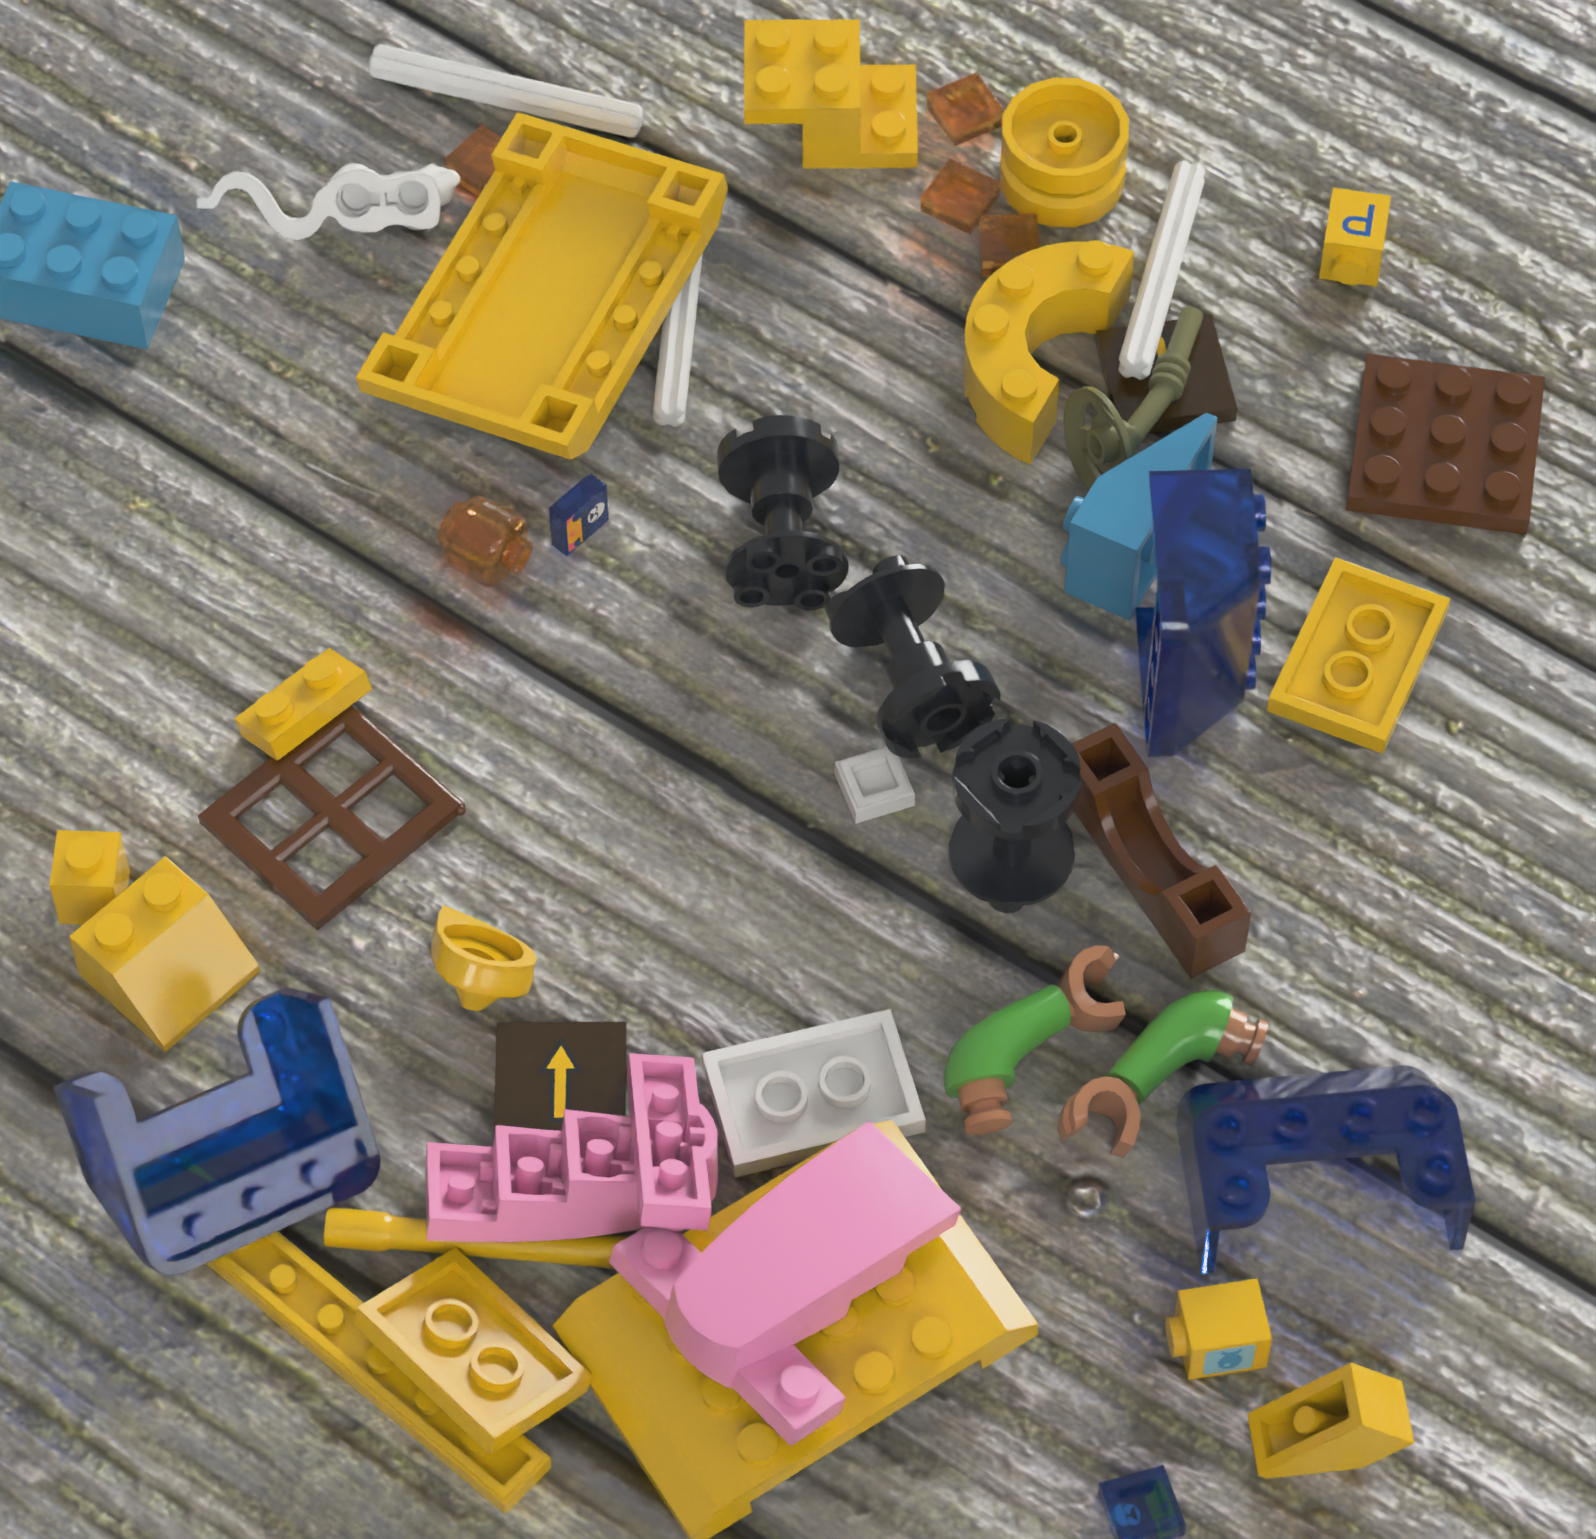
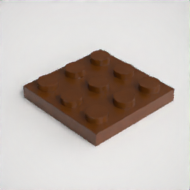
(1446, 444)

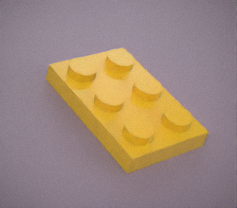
(1358, 655)
(472, 1350)

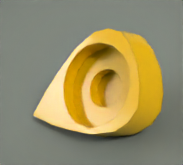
(480, 960)

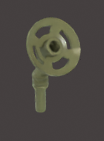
(1114, 439)

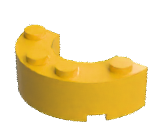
(1017, 309)

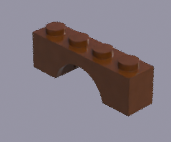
(1185, 901)

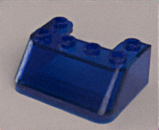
(1208, 603)
(1243, 1125)
(236, 1155)

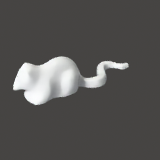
(355, 198)

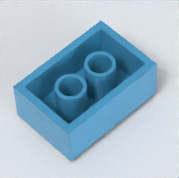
(86, 264)

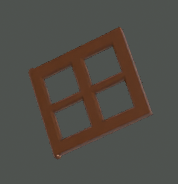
(331, 812)

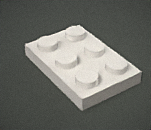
(809, 1089)

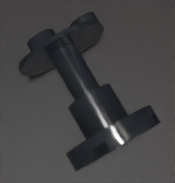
(779, 474)
(930, 695)
(1014, 804)

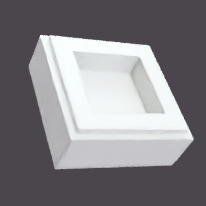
(874, 784)

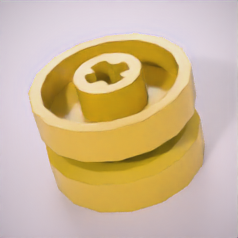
(1064, 151)

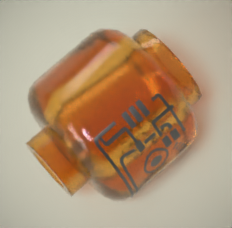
(485, 539)

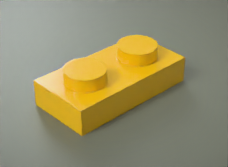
(303, 703)

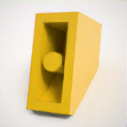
(1331, 1424)

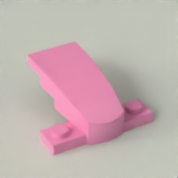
(589, 1177)
(789, 1273)

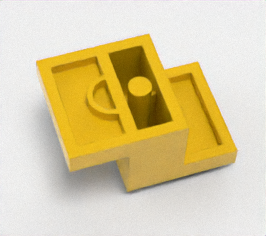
(815, 79)

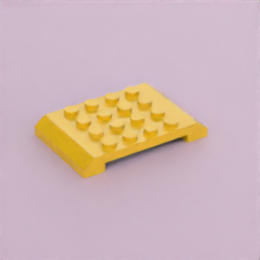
(550, 288)
(709, 1445)

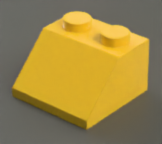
(163, 954)

